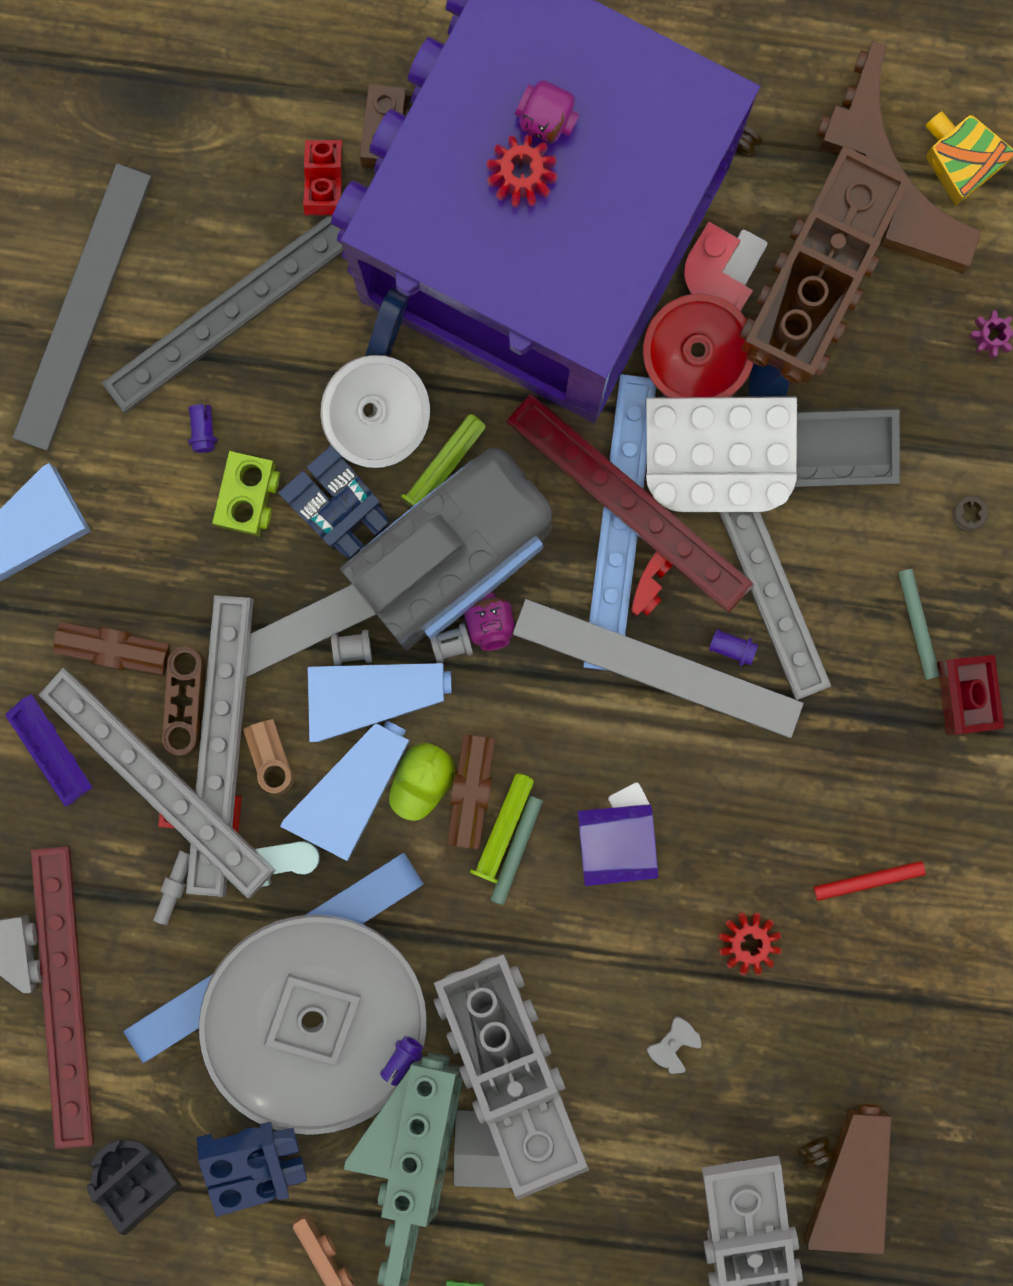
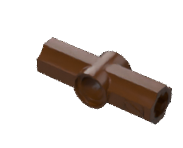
(111, 648)
(471, 791)

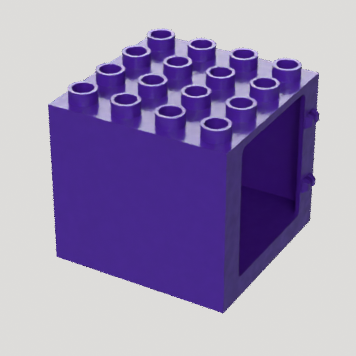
(563, 284)

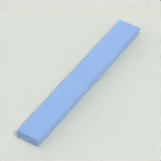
(616, 540)

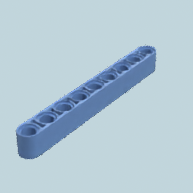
(355, 903)

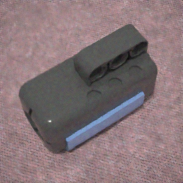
(452, 547)

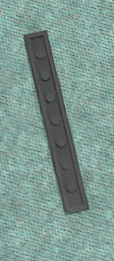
(82, 307)
(225, 315)

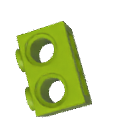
(235, 492)

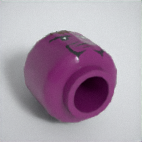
(547, 111)
(490, 622)

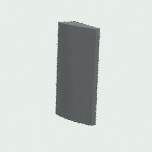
(848, 446)

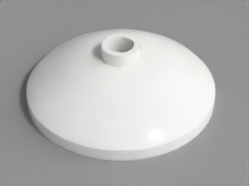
(397, 417)

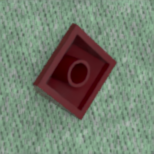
(970, 695)

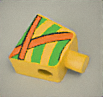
(965, 154)

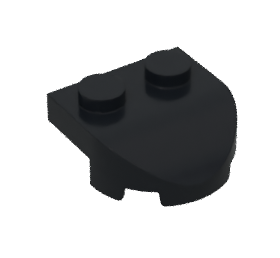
(130, 1183)

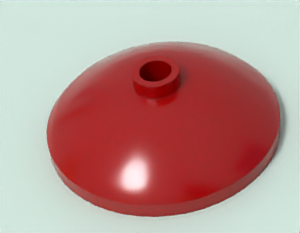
(689, 321)

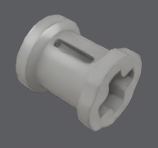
(451, 643)
(351, 648)

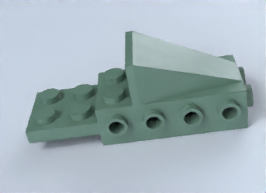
(411, 1150)

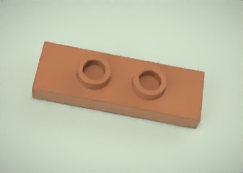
(321, 1252)

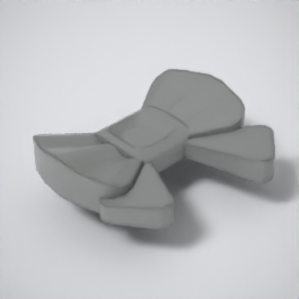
(665, 1051)

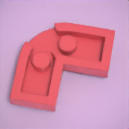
(706, 266)

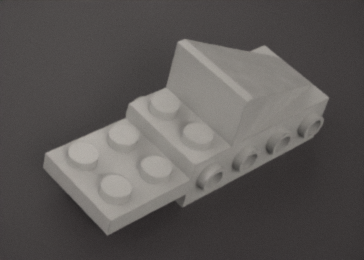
(510, 1074)
(749, 1225)

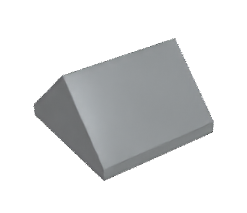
(476, 1154)

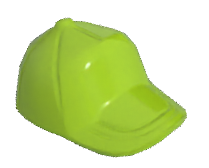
(421, 781)

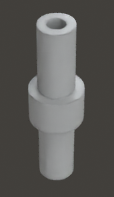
(172, 888)

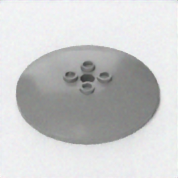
(301, 1074)

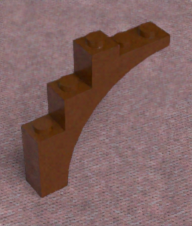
(917, 224)

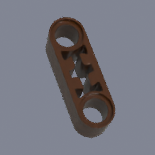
(191, 711)

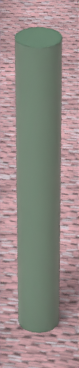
(918, 624)
(516, 850)

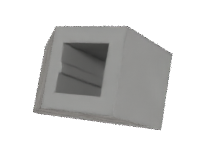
(17, 953)

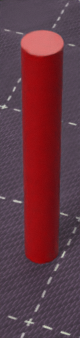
(869, 880)

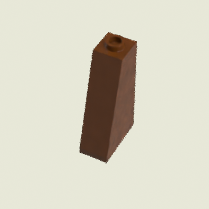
(854, 1191)

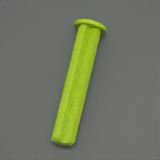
(446, 460)
(504, 827)

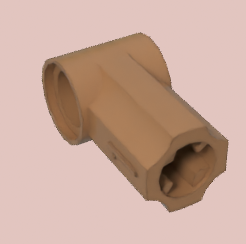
(268, 753)

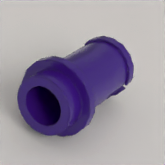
(201, 424)
(733, 647)
(406, 1053)

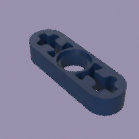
(387, 324)

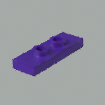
(48, 750)

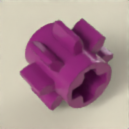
(1004, 335)

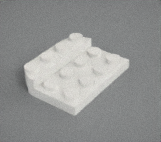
(721, 452)

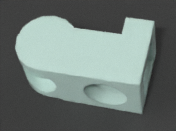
(298, 857)

